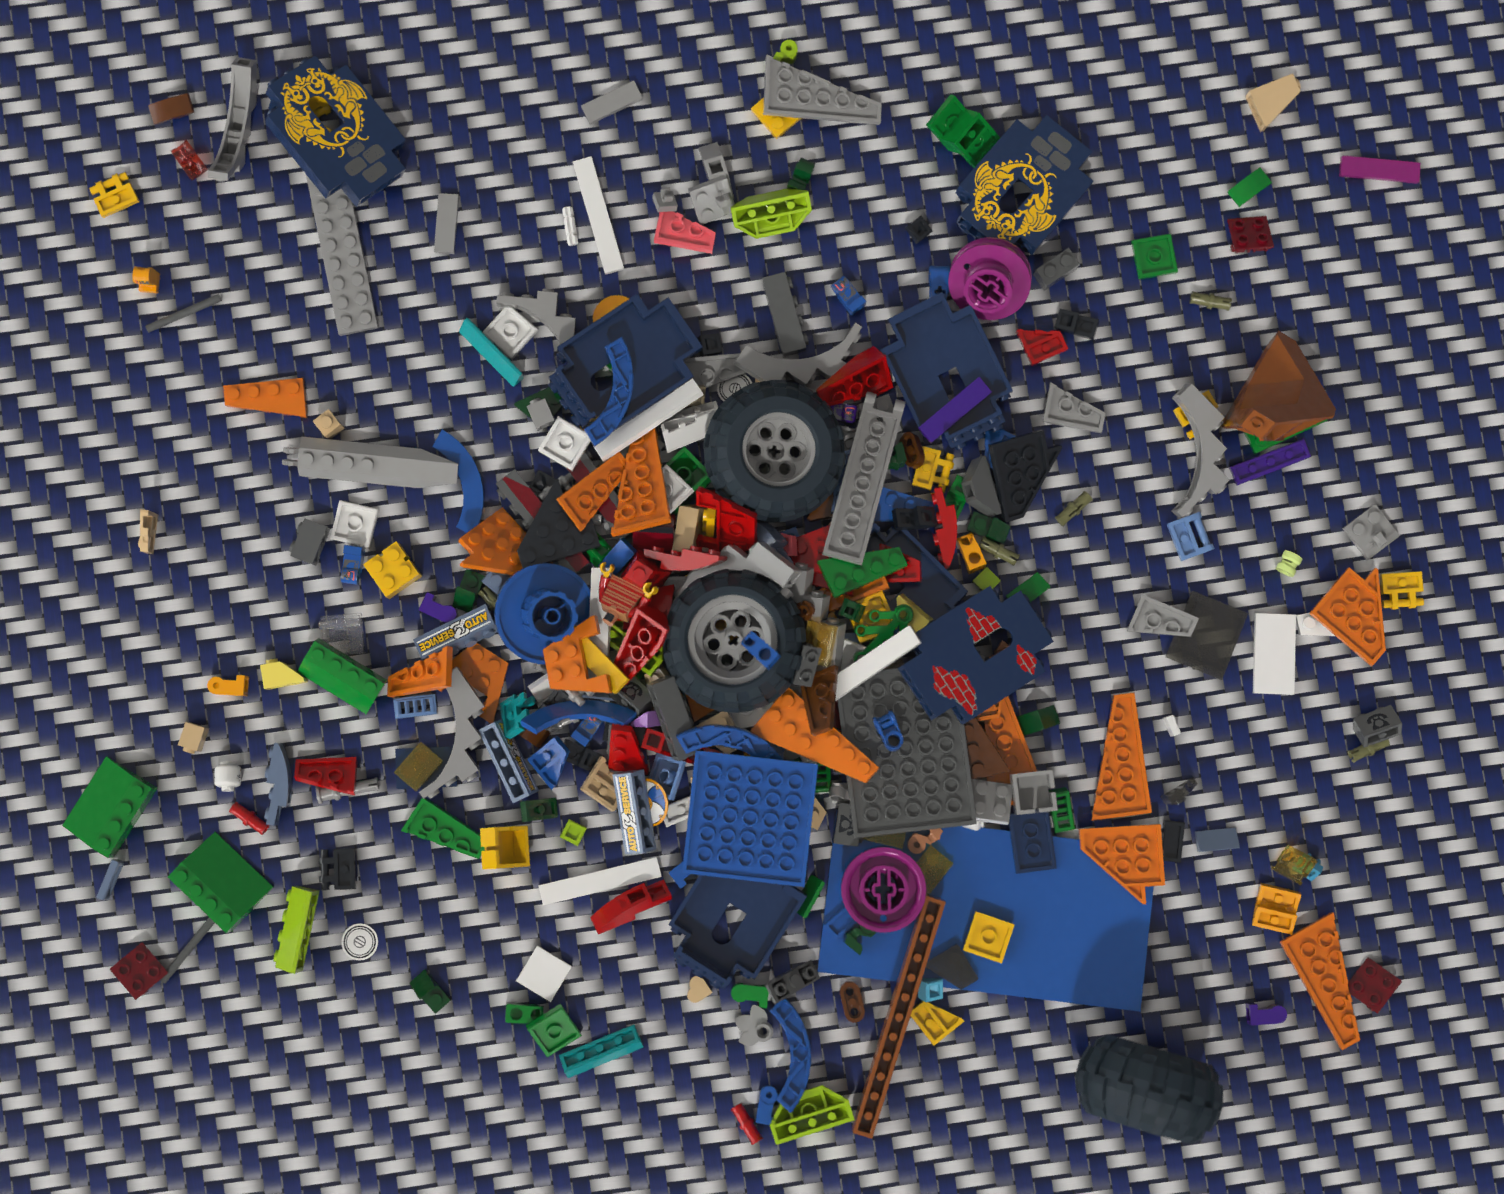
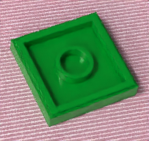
(1154, 256)
(553, 1030)

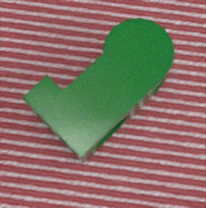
(752, 992)
(522, 1012)

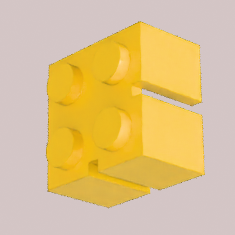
(392, 571)
(505, 847)

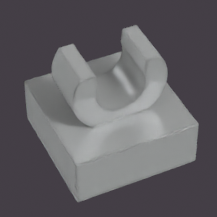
(665, 200)

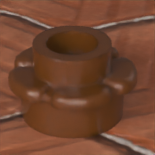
(810, 610)

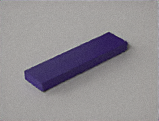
(954, 410)
(1270, 462)

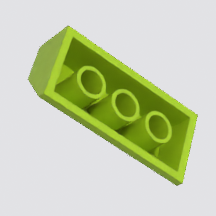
(297, 929)

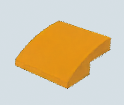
(1276, 908)

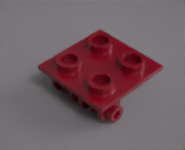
(1250, 234)
(138, 971)
(1373, 985)

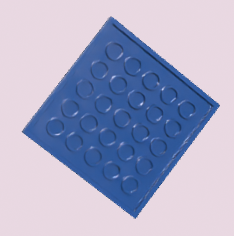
(750, 818)

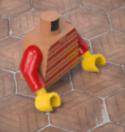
(620, 597)

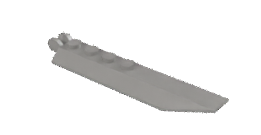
(371, 463)

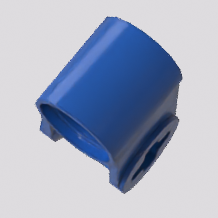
(938, 280)
(888, 729)

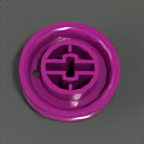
(995, 280)
(909, 895)

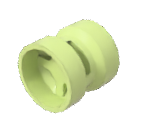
(1289, 563)

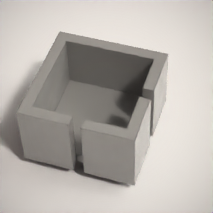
(1032, 792)

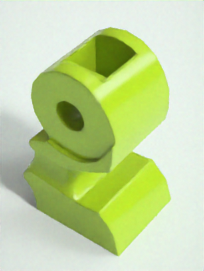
(787, 52)

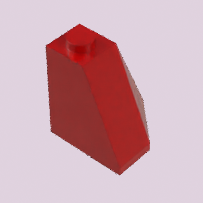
(645, 570)

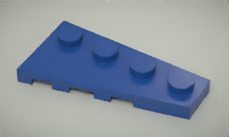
(893, 499)

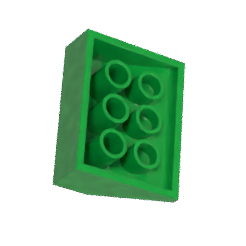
(109, 807)
(220, 882)

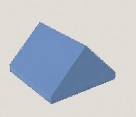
(667, 774)

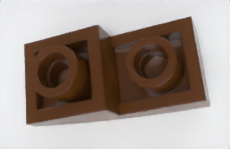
(171, 108)

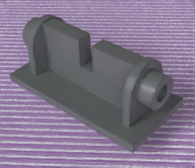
(807, 670)

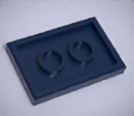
(442, 752)
(1032, 842)

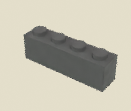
(784, 314)
(671, 713)

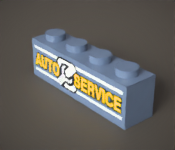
(458, 633)
(508, 762)
(634, 812)

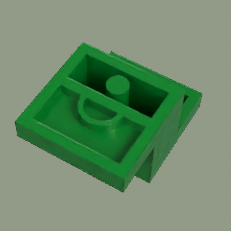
(963, 130)

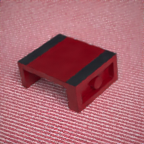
(655, 536)

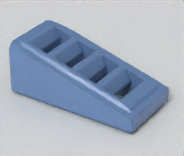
(397, 706)

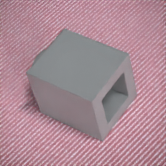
(540, 413)

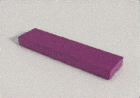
(1379, 169)

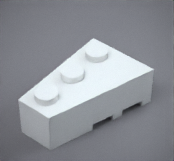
(687, 425)

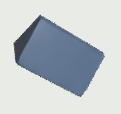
(1216, 839)

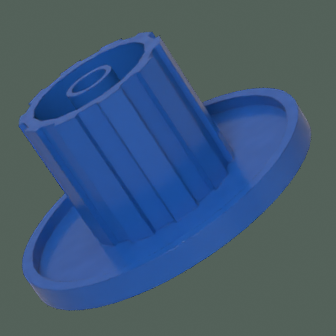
(528, 598)

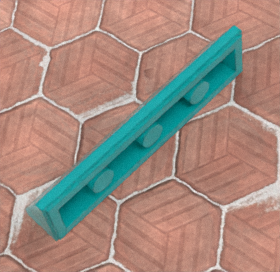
(490, 352)
(601, 1051)

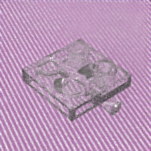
(343, 632)

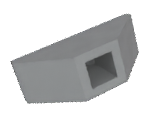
(714, 162)

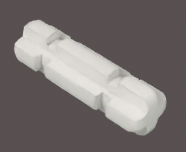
(570, 226)

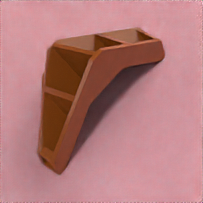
(1279, 394)

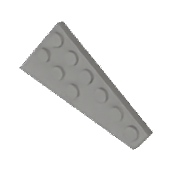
(807, 96)

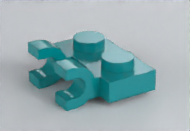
(512, 713)

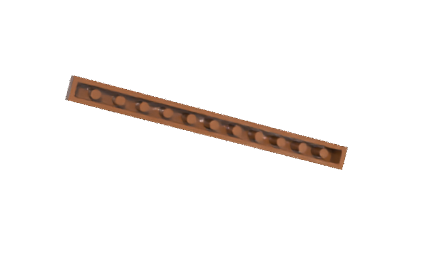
(898, 1017)

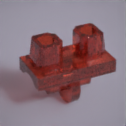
(189, 160)

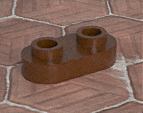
(913, 450)
(852, 1001)

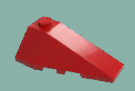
(861, 374)
(641, 640)

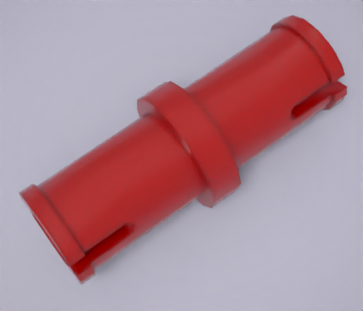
(249, 818)
(746, 1123)

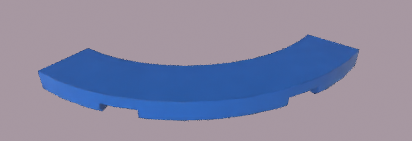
(620, 394)
(470, 479)
(554, 713)
(726, 736)
(799, 1054)

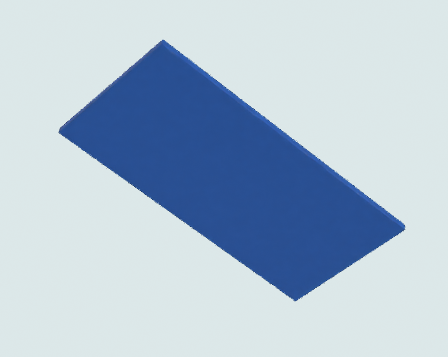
(1072, 934)

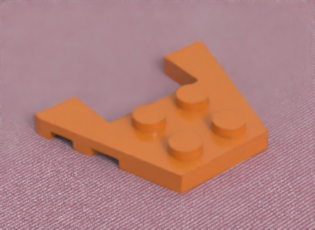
(567, 662)
(485, 673)

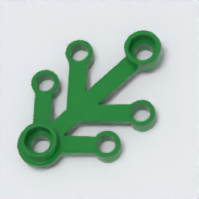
(884, 631)

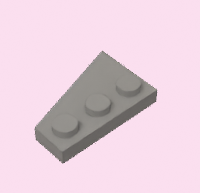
(1071, 412)

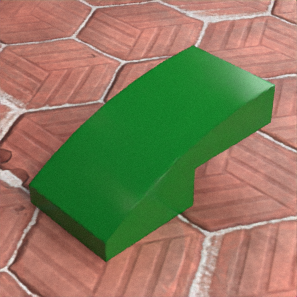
(1249, 187)
(956, 495)

